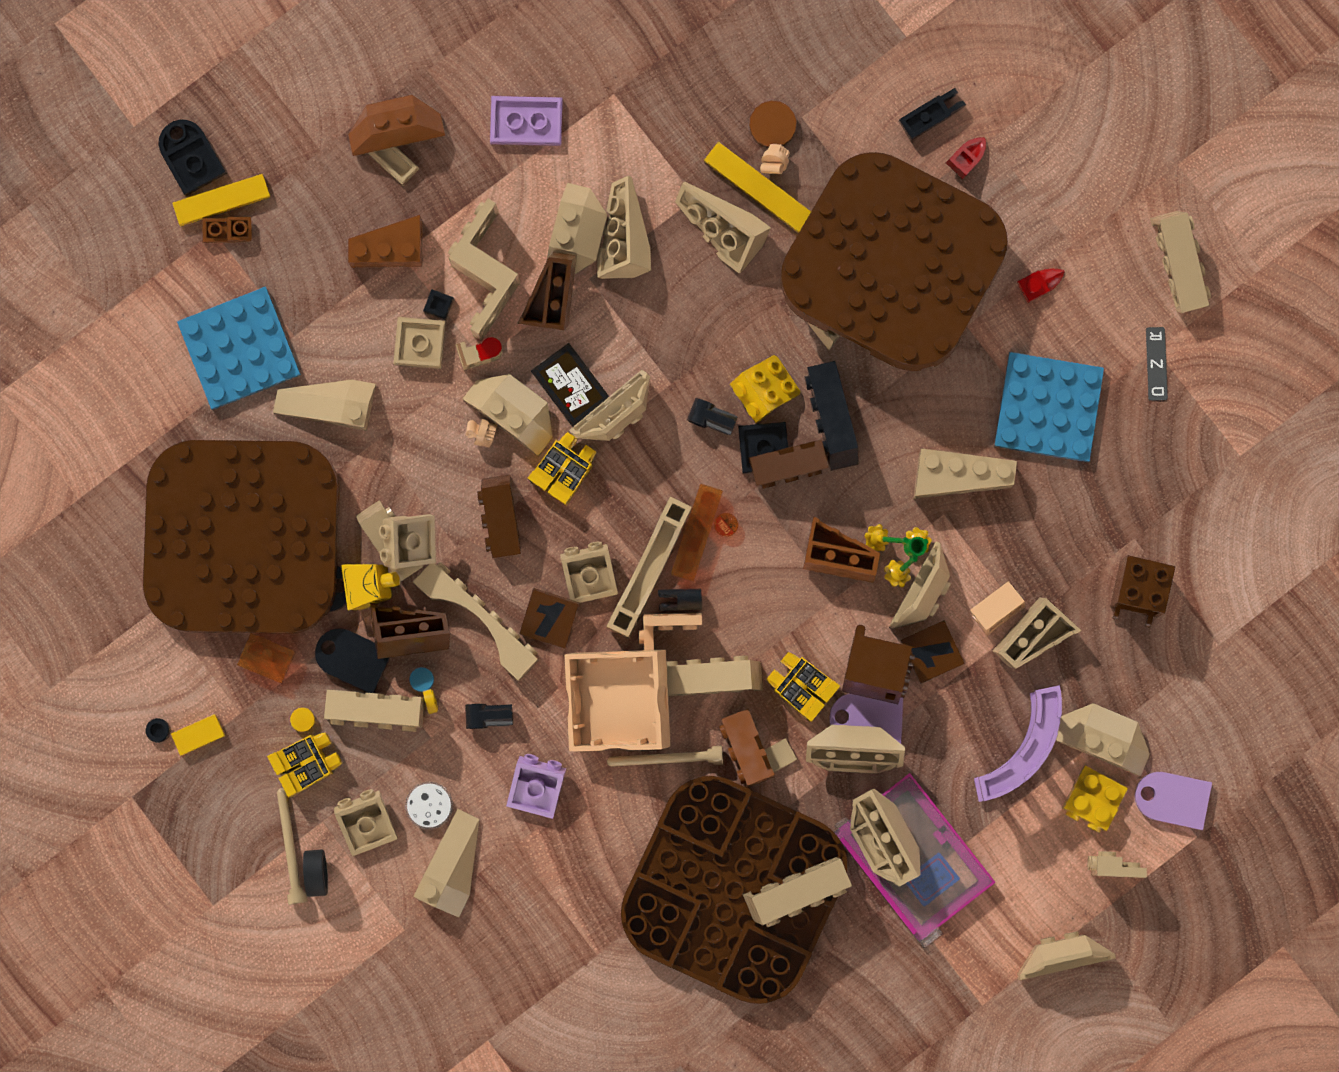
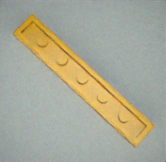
(757, 186)

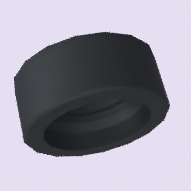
(315, 873)

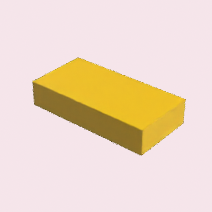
(198, 734)

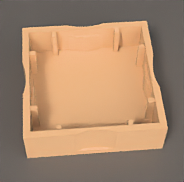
(617, 700)

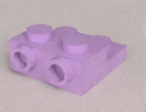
(536, 786)

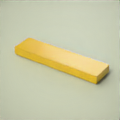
(221, 200)

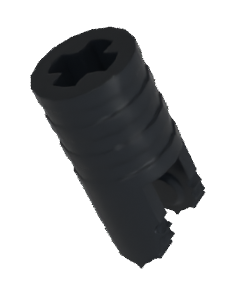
(686, 599)

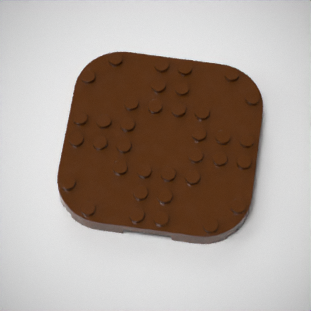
(894, 261)
(241, 536)
(691, 883)

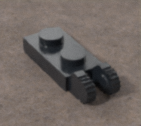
(929, 115)

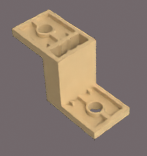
(483, 268)

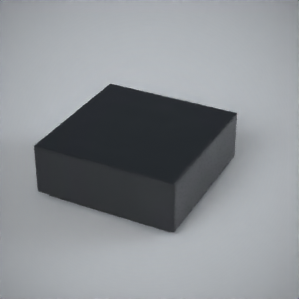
(438, 304)

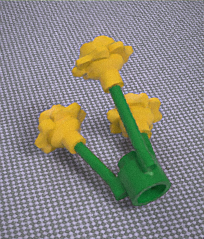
(915, 545)

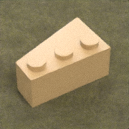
(1035, 633)

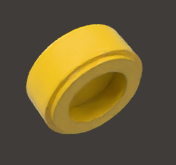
(430, 701)
(302, 719)

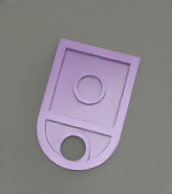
(871, 713)
(1175, 799)

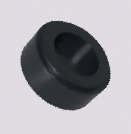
(158, 730)

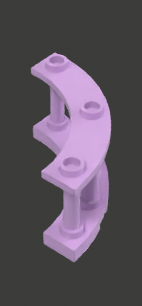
(1034, 750)

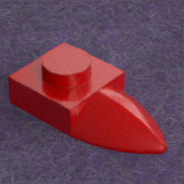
(967, 156)
(1040, 283)

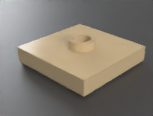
(419, 342)

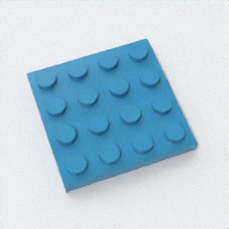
(238, 348)
(1049, 407)

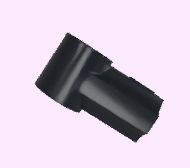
(707, 415)
(483, 715)

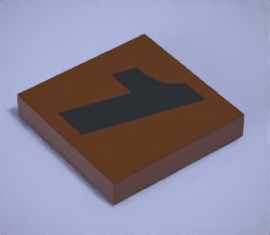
(549, 618)
(933, 651)

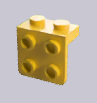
(764, 387)

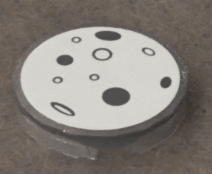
(429, 805)

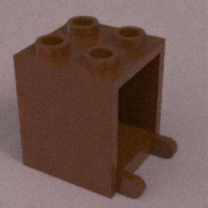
(1142, 587)
(877, 668)

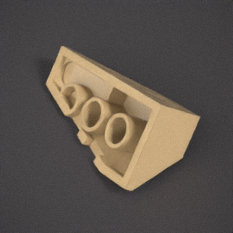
(729, 228)
(625, 242)
(335, 403)
(451, 868)

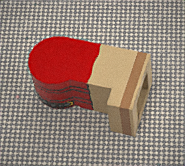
(479, 354)

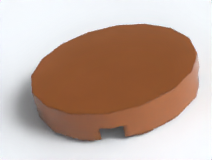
(772, 123)

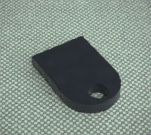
(190, 157)
(353, 659)

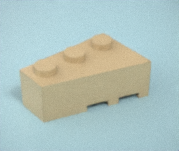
(370, 521)

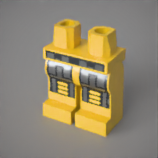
(563, 461)
(797, 681)
(312, 763)

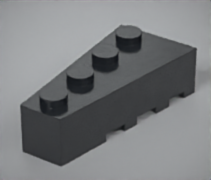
(833, 415)

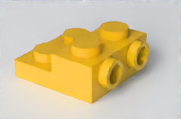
(1094, 799)

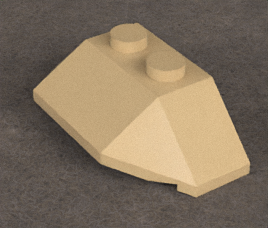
(578, 226)
(513, 410)
(616, 411)
(925, 590)
(1105, 737)
(855, 749)
(885, 838)
(1063, 955)

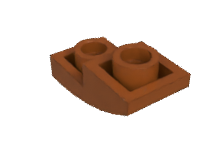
(226, 230)

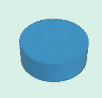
(421, 679)

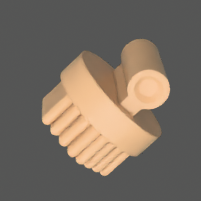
(775, 159)
(483, 432)

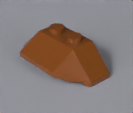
(394, 124)

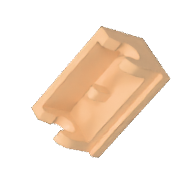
(997, 608)

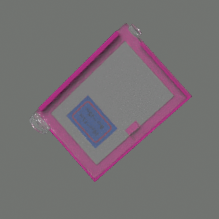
(948, 868)

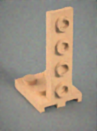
(666, 622)

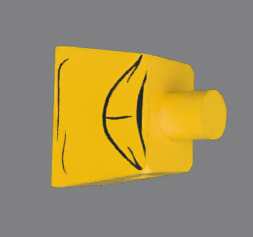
(367, 584)

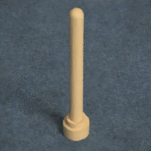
(713, 756)
(296, 893)

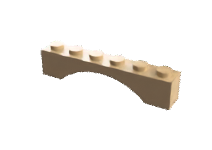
(649, 568)
(440, 587)

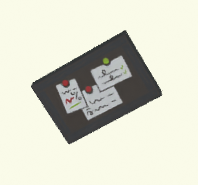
(570, 384)

